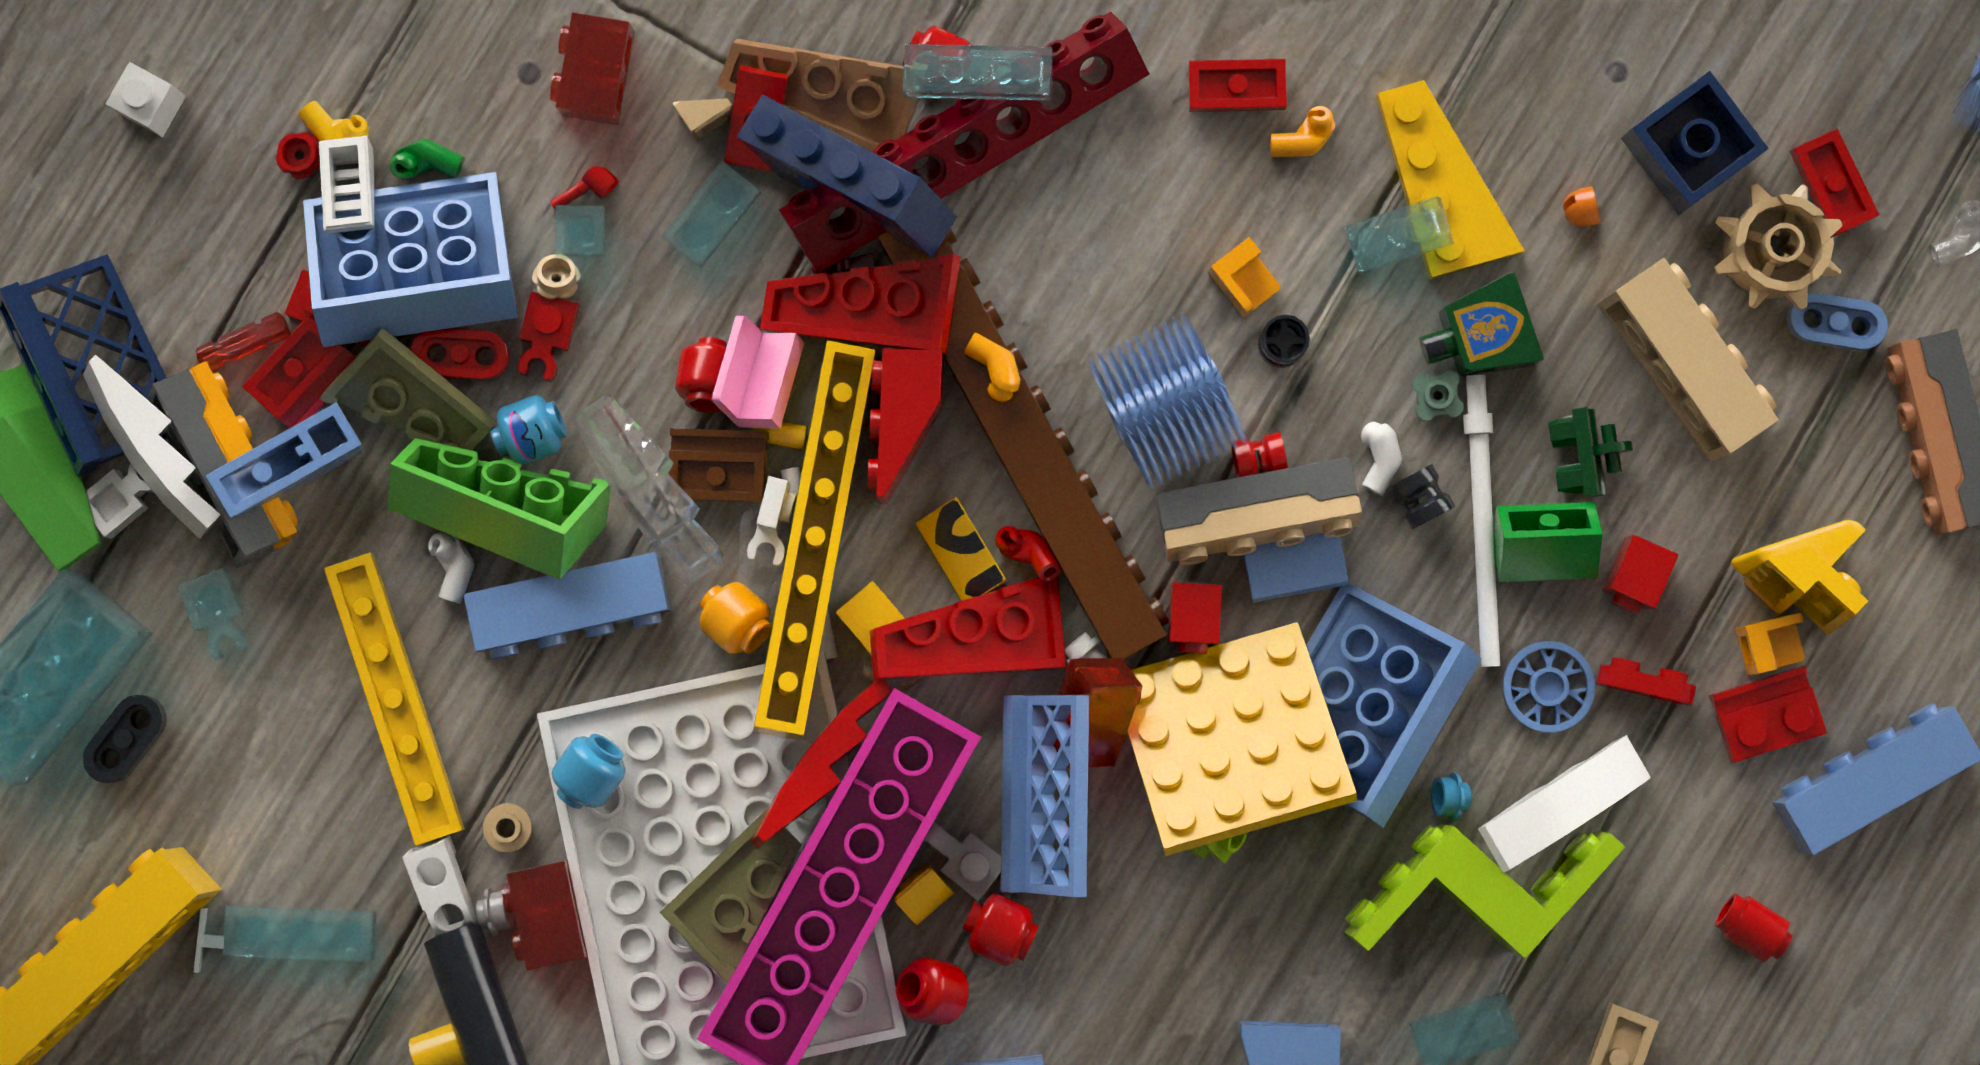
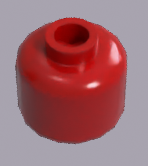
(698, 373)
(1000, 929)
(932, 991)

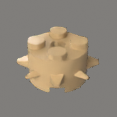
(1802, 236)

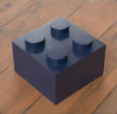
(1694, 142)

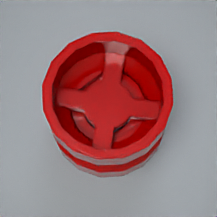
(1270, 455)

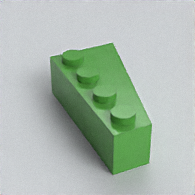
(498, 505)

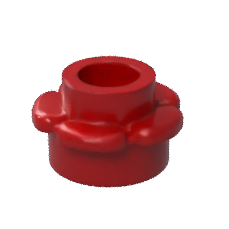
(287, 151)

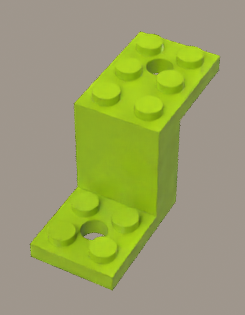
(1482, 888)

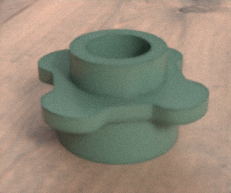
(1430, 407)

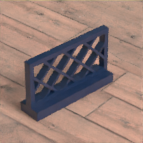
(48, 368)

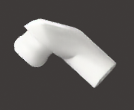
(1386, 454)

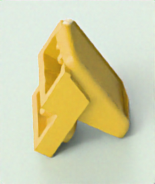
(1802, 575)

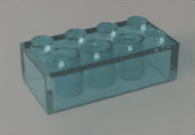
(58, 669)

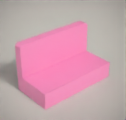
(757, 375)

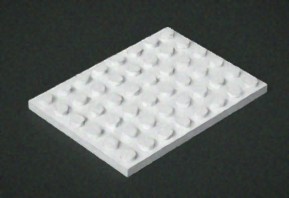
(685, 796)

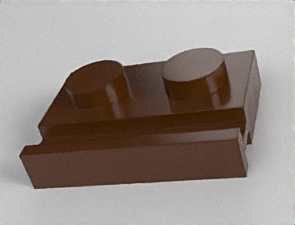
(720, 464)

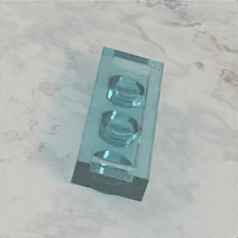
(977, 72)
(299, 933)

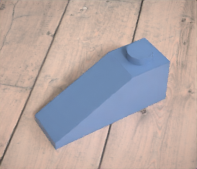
(286, 461)

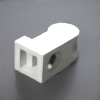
(440, 885)

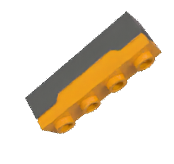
(210, 437)

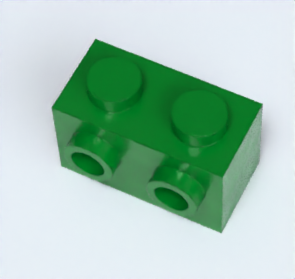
(1544, 544)

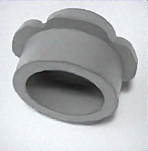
(493, 914)

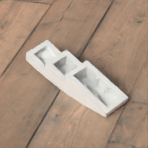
(138, 431)
(1564, 804)

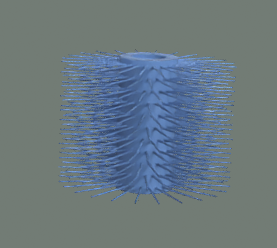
(1167, 400)

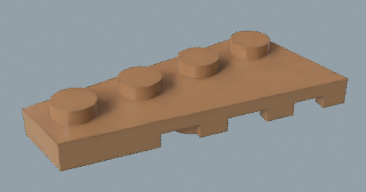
(838, 92)

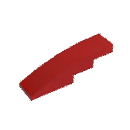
(812, 774)

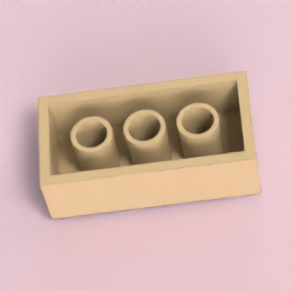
(1689, 360)

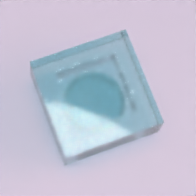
(580, 231)

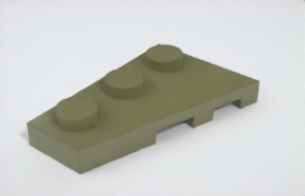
(404, 391)
(731, 896)

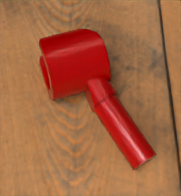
(596, 178)

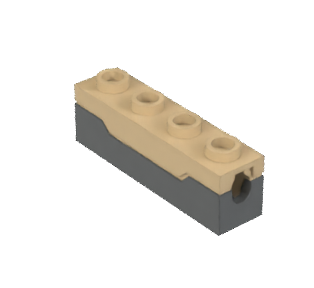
(1259, 510)

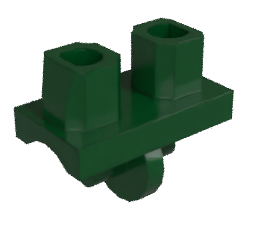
(1582, 431)

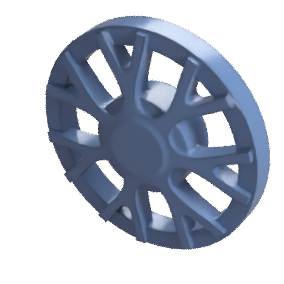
(1548, 686)

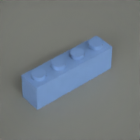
(580, 601)
(1877, 779)

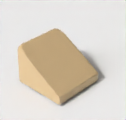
(704, 115)

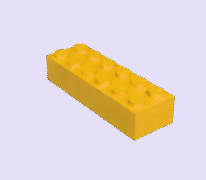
(100, 952)

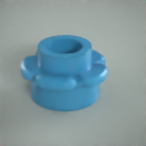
(1450, 796)

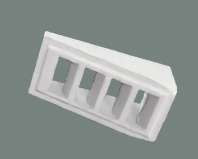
(340, 153)

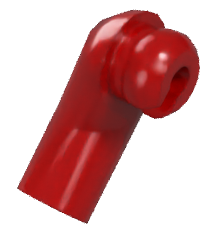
(1028, 548)

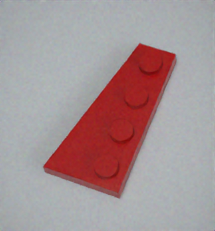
(882, 306)
(984, 634)

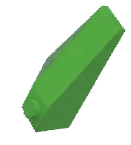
(39, 477)

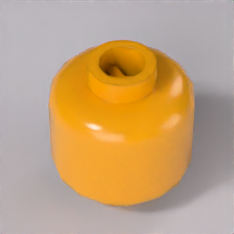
(735, 618)

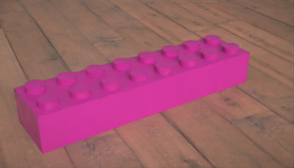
(840, 885)

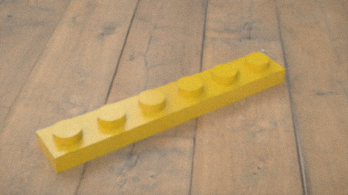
(394, 698)

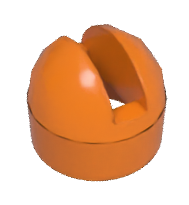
(1582, 208)

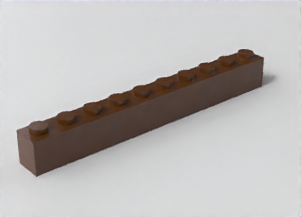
(1044, 475)

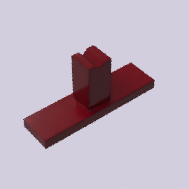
(849, 263)

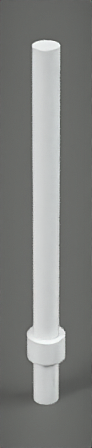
(1478, 426)

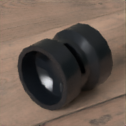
(1285, 333)
(1416, 486)

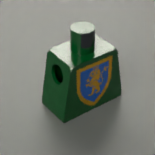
(1486, 331)

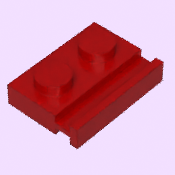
(297, 374)
(1768, 714)

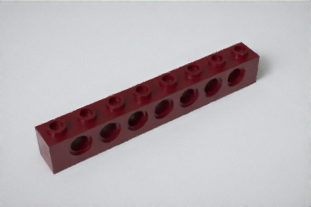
(990, 141)

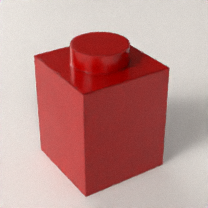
(1639, 574)
(1194, 616)

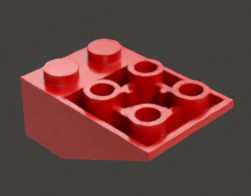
(909, 406)

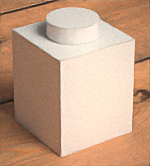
(145, 99)

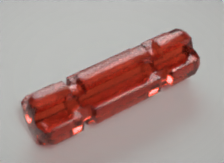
(243, 341)

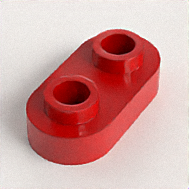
(462, 353)
(1667, 686)

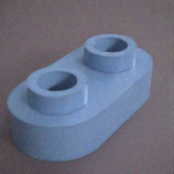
(1835, 321)

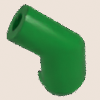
(424, 156)

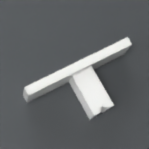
(205, 940)

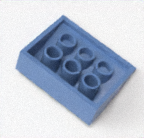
(424, 267)
(1386, 691)

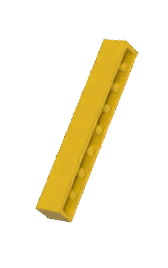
(814, 541)

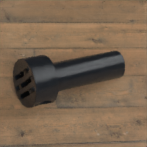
(474, 998)

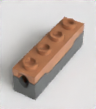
(1942, 426)

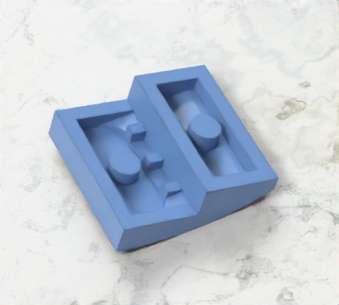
(1295, 569)

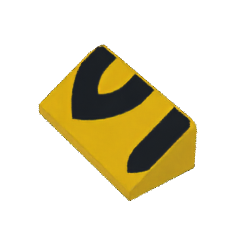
(960, 550)

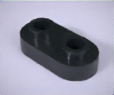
(125, 737)

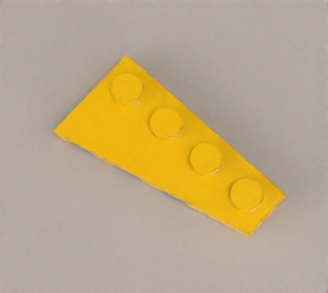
(1436, 164)

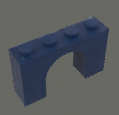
(817, 156)

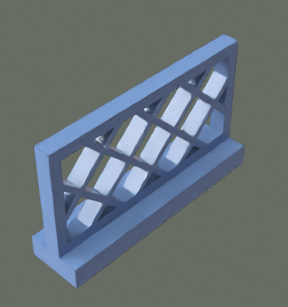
(1029, 779)

